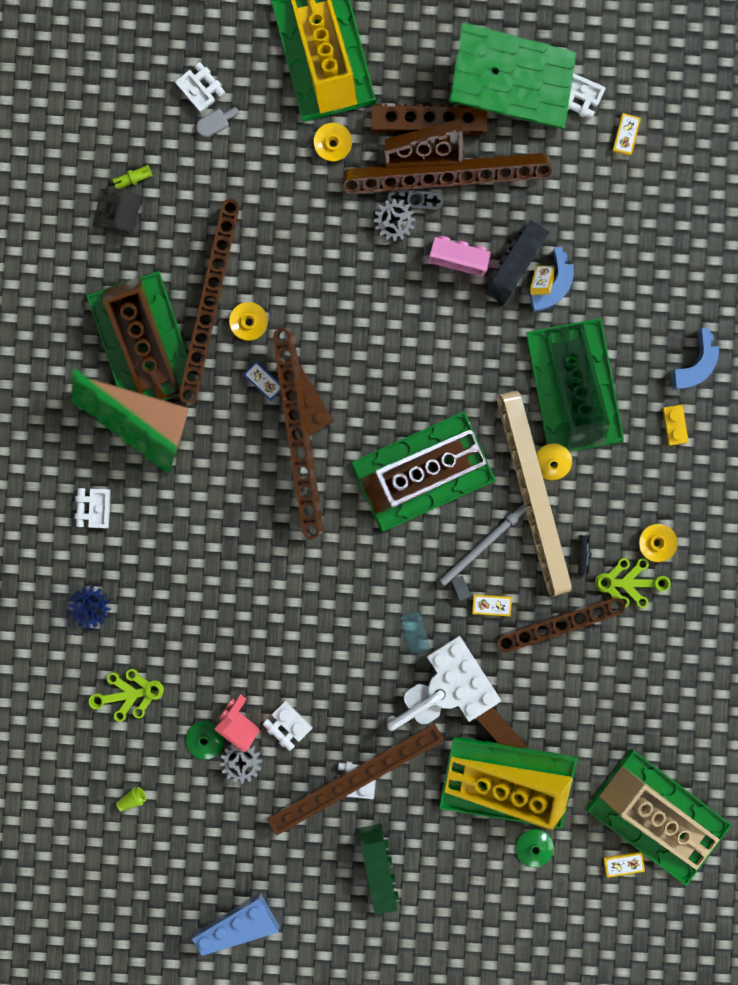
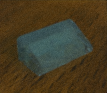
(415, 632)

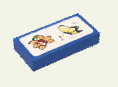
(263, 381)

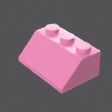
(459, 256)

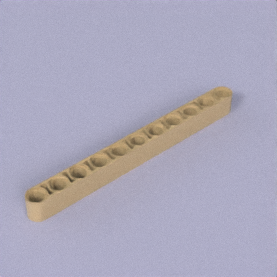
(534, 493)

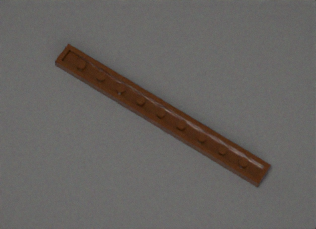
(355, 779)

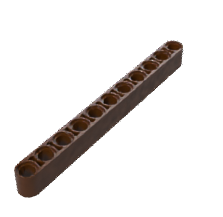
(437, 178)
(209, 292)
(302, 424)

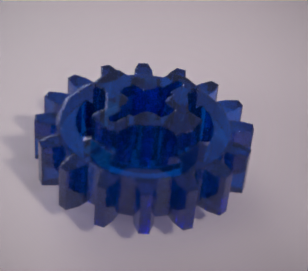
(91, 614)

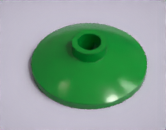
(206, 730)
(529, 840)

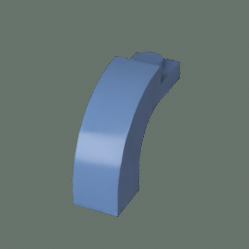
(560, 286)
(702, 368)

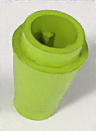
(132, 799)

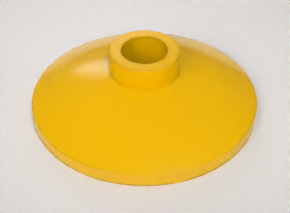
(332, 132)
(248, 311)
(557, 453)
(667, 545)

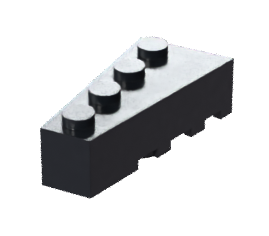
(516, 262)

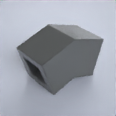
(461, 588)

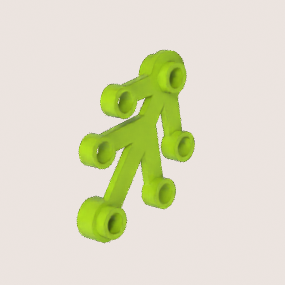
(629, 582)
(130, 694)

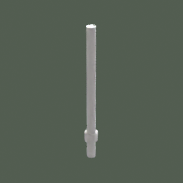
(511, 519)

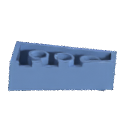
(240, 925)

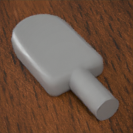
(215, 122)

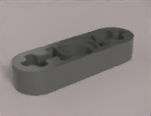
(421, 194)

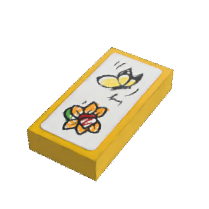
(626, 134)
(542, 280)
(491, 605)
(623, 864)

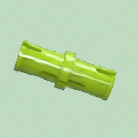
(132, 177)

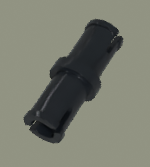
(584, 554)

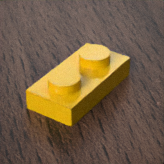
(675, 425)

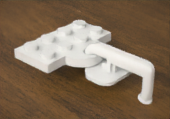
(459, 678)

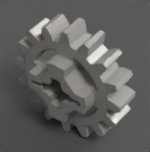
(399, 232)
(232, 763)

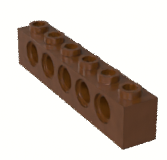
(419, 111)

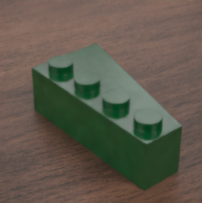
(378, 869)

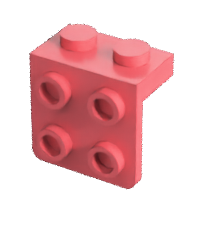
(236, 726)

